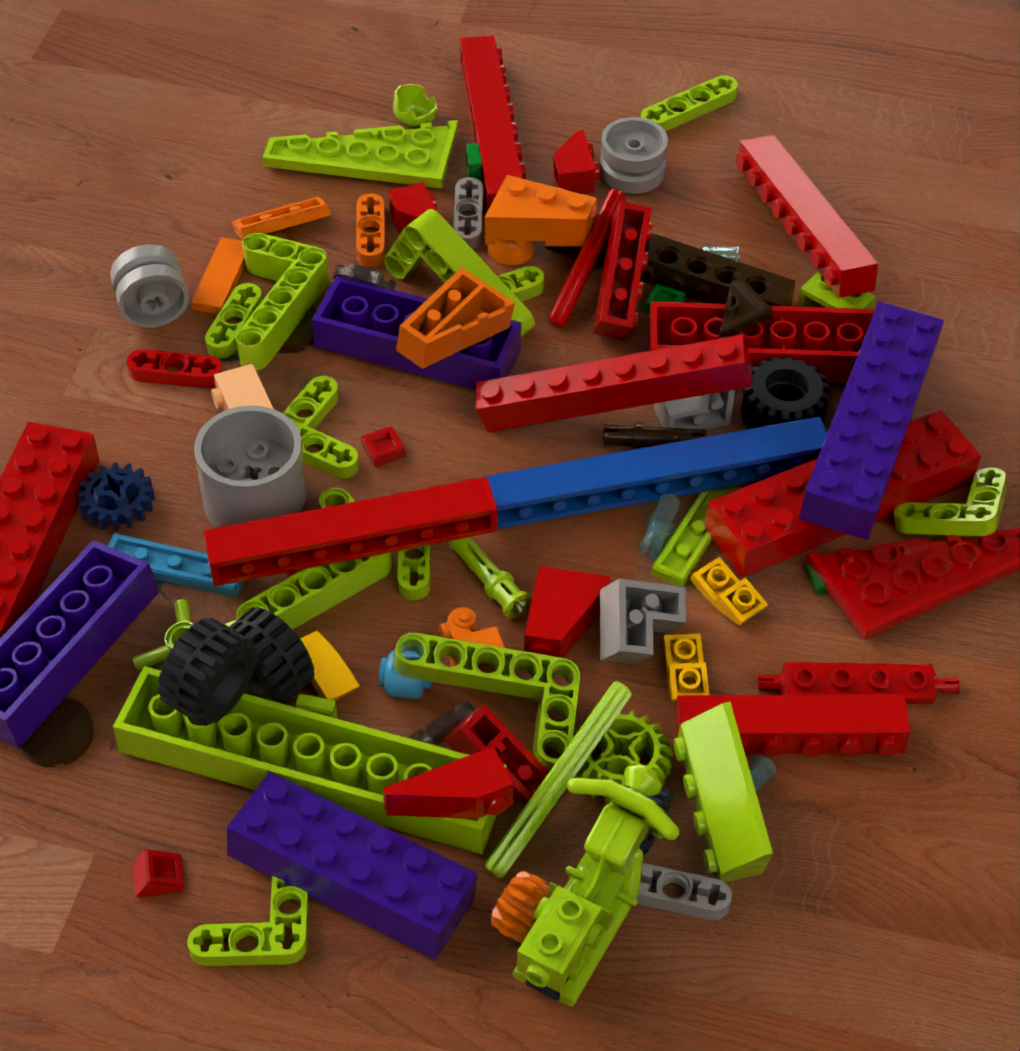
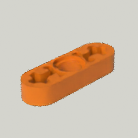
(377, 238)

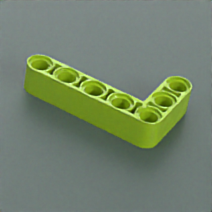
(444, 250)
(300, 279)
(323, 586)
(502, 681)

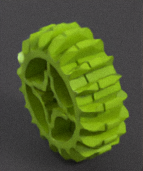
(622, 747)

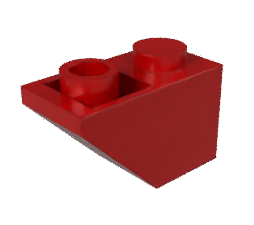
(575, 166)
(409, 203)

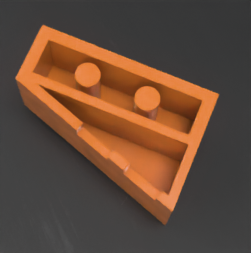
(539, 213)
(453, 319)

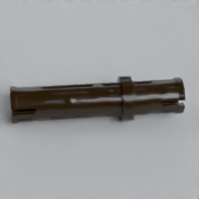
(642, 436)

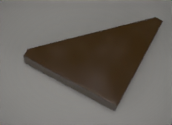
(743, 308)

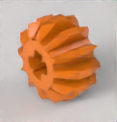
(517, 905)

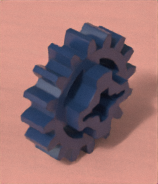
(116, 496)

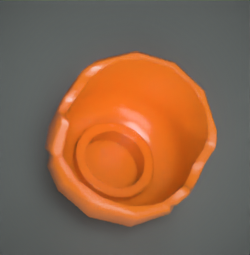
(510, 254)

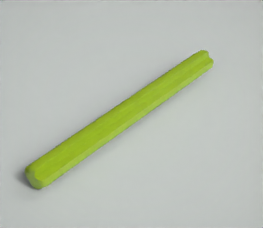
(556, 780)

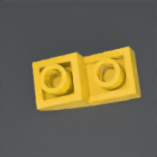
(725, 592)
(685, 665)
(332, 675)

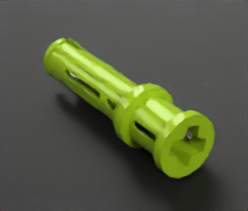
(498, 584)

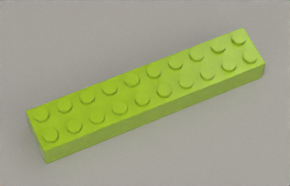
(307, 748)

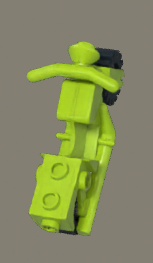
(584, 916)

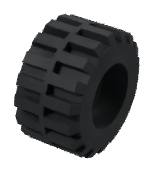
(784, 393)
(282, 658)
(207, 671)

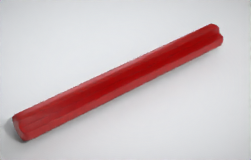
(585, 261)

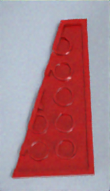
(913, 576)

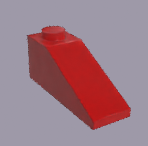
(484, 730)
(456, 790)

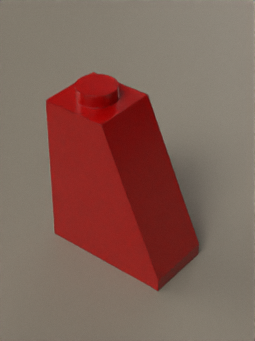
(561, 609)

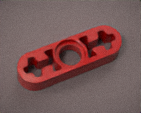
(151, 374)

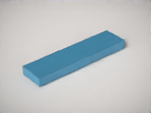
(174, 564)

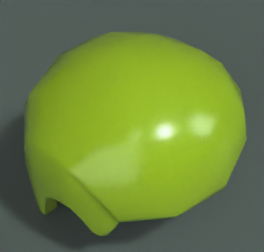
(413, 106)

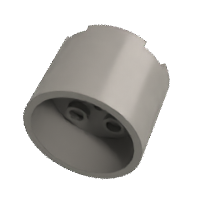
(249, 466)

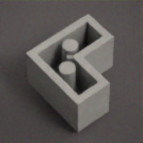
(697, 412)
(632, 613)

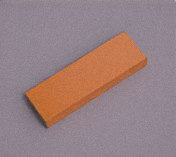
(282, 217)
(219, 277)

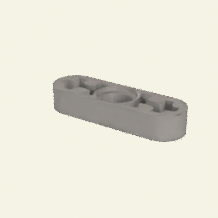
(469, 204)
(683, 905)

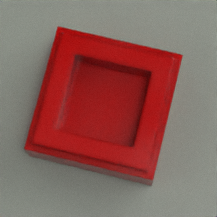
(383, 446)

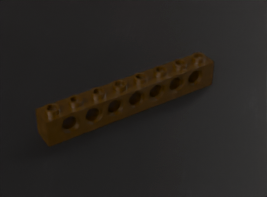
(699, 272)

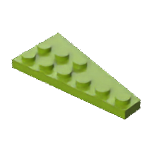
(370, 154)

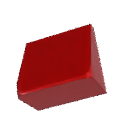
(157, 873)

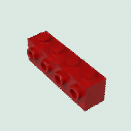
(622, 271)

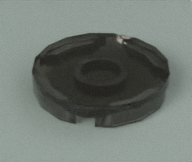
(364, 275)

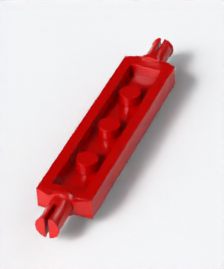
(815, 678)

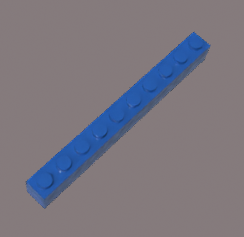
(652, 471)

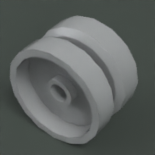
(633, 155)
(149, 286)

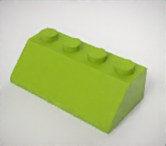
(723, 795)

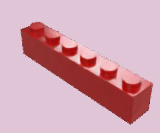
(810, 722)

